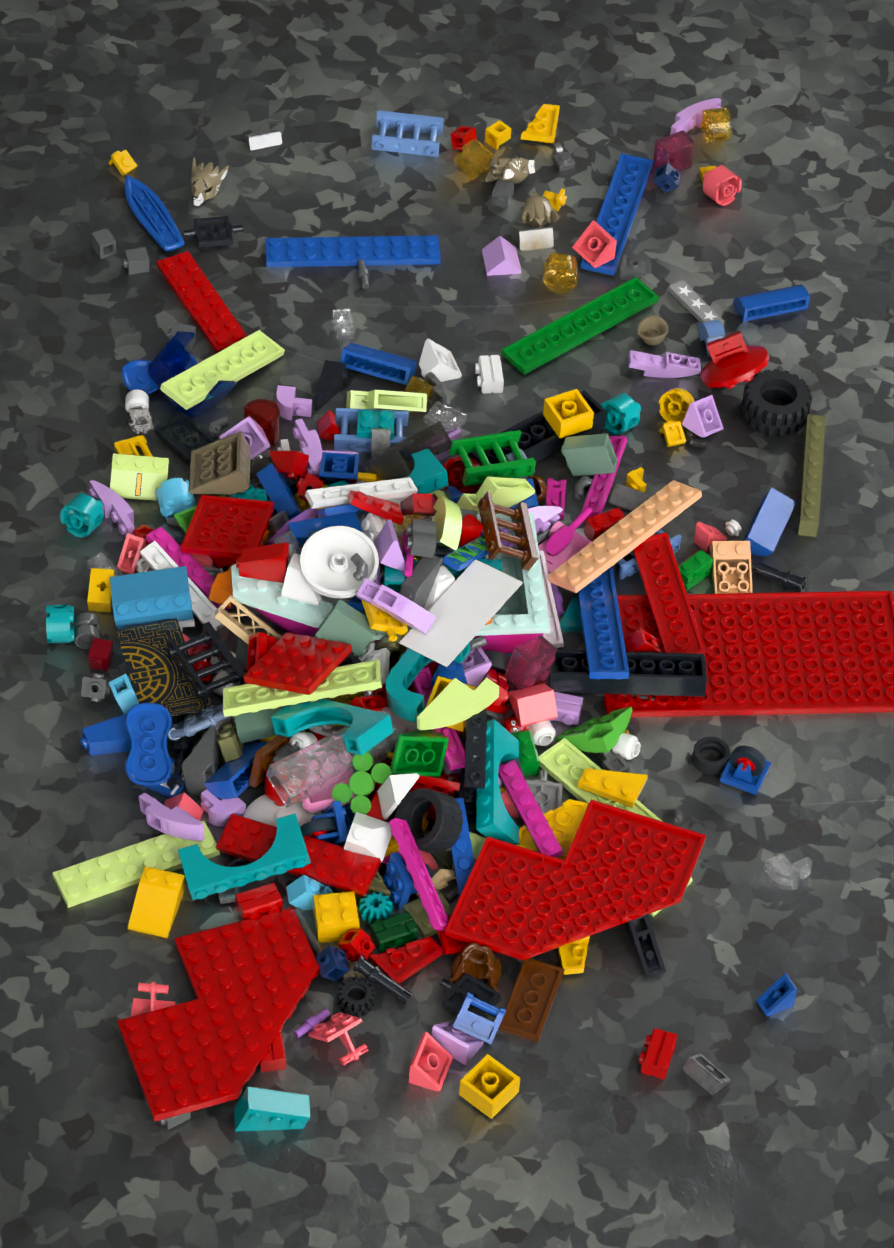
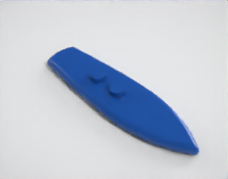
(152, 214)

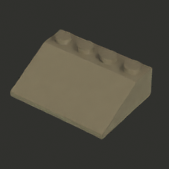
(221, 467)

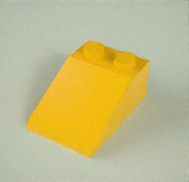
(157, 902)

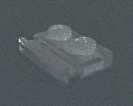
(447, 415)

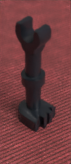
(182, 748)

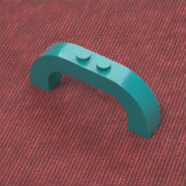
(402, 701)

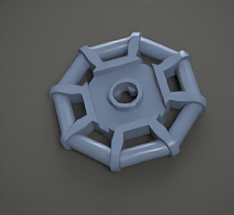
(197, 722)

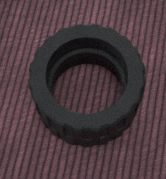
(447, 823)

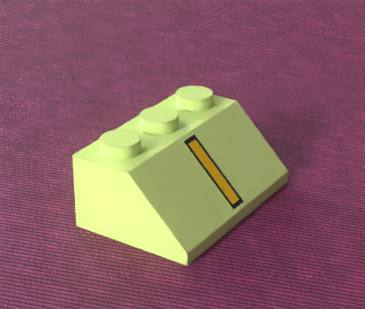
(138, 475)

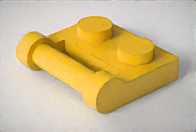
(128, 446)

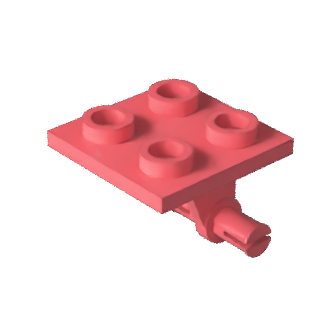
(143, 1006)
(338, 1026)

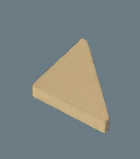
(441, 878)

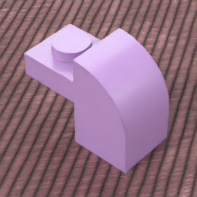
(290, 405)
(220, 811)

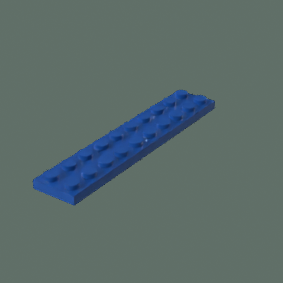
(622, 205)
(349, 250)
(603, 629)

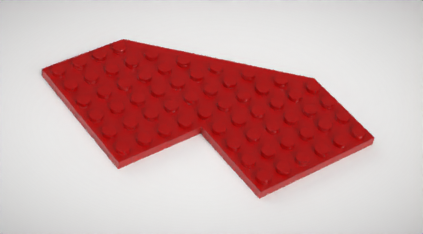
(611, 874)
(245, 991)

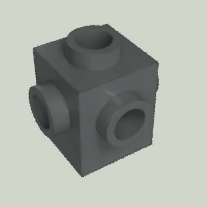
(89, 690)

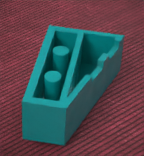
(271, 1110)

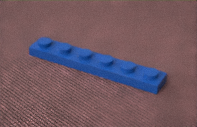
(462, 852)

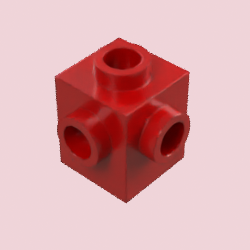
(310, 480)
(356, 943)

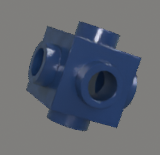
(666, 178)
(332, 963)

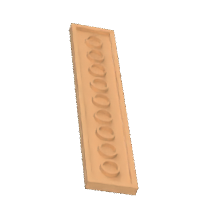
(624, 536)

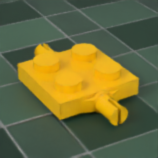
(384, 621)

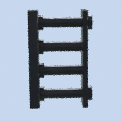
(217, 649)
(474, 744)

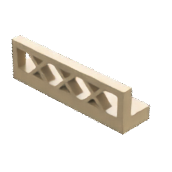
(236, 626)

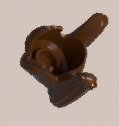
(478, 963)

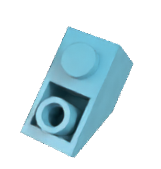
(124, 692)
(301, 892)

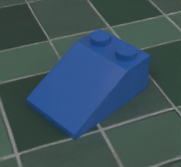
(339, 467)

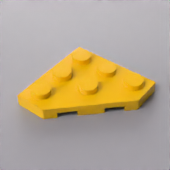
(564, 824)

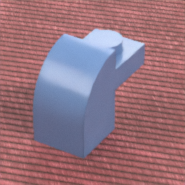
(710, 331)

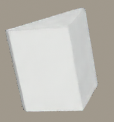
(393, 791)

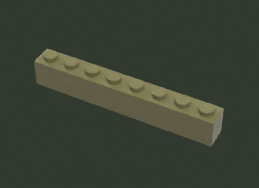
(811, 475)

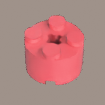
(721, 185)

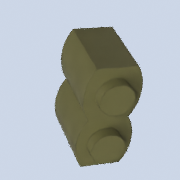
(229, 742)

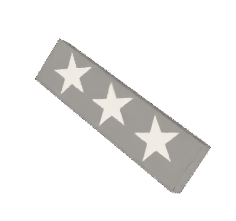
(693, 302)

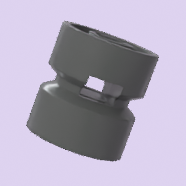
(86, 629)

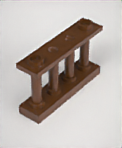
(520, 525)

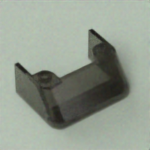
(397, 459)

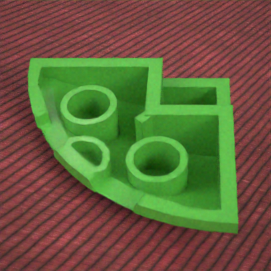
(598, 734)

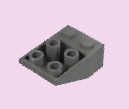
(202, 762)

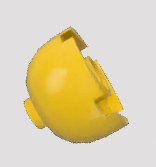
(675, 404)

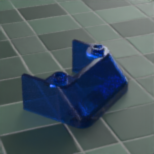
(173, 361)

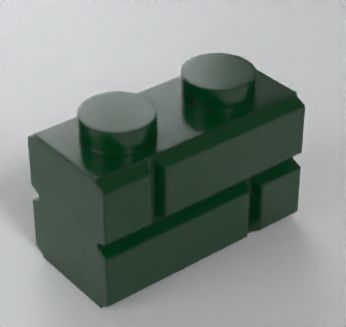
(393, 931)

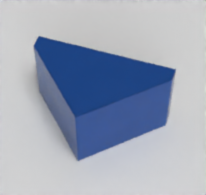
(778, 996)

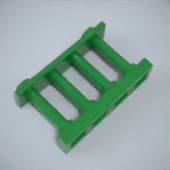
(505, 469)

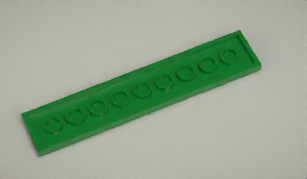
(579, 325)

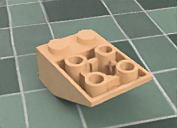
(731, 567)

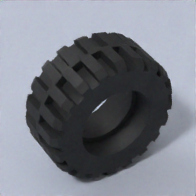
(779, 387)

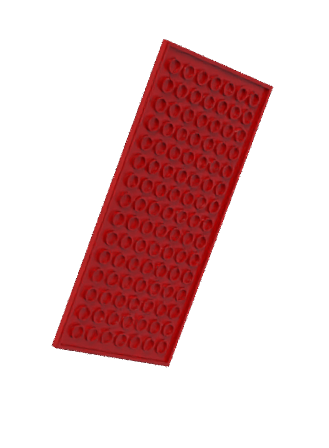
(779, 654)

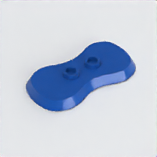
(136, 375)
(148, 730)

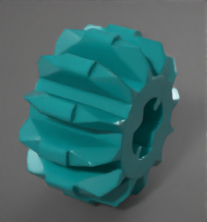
(375, 907)

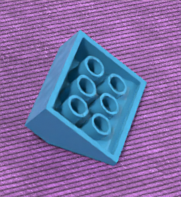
(151, 597)

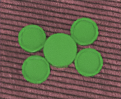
(361, 783)

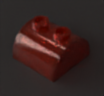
(267, 415)

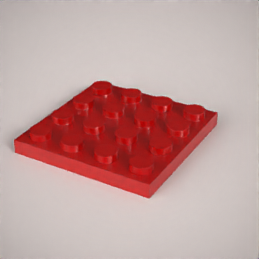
(227, 526)
(298, 663)

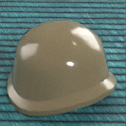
(652, 330)

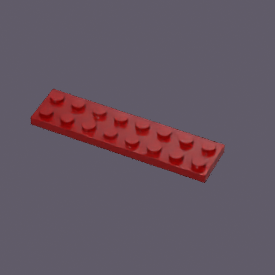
(201, 301)
(668, 596)
(328, 865)

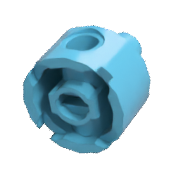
(174, 497)

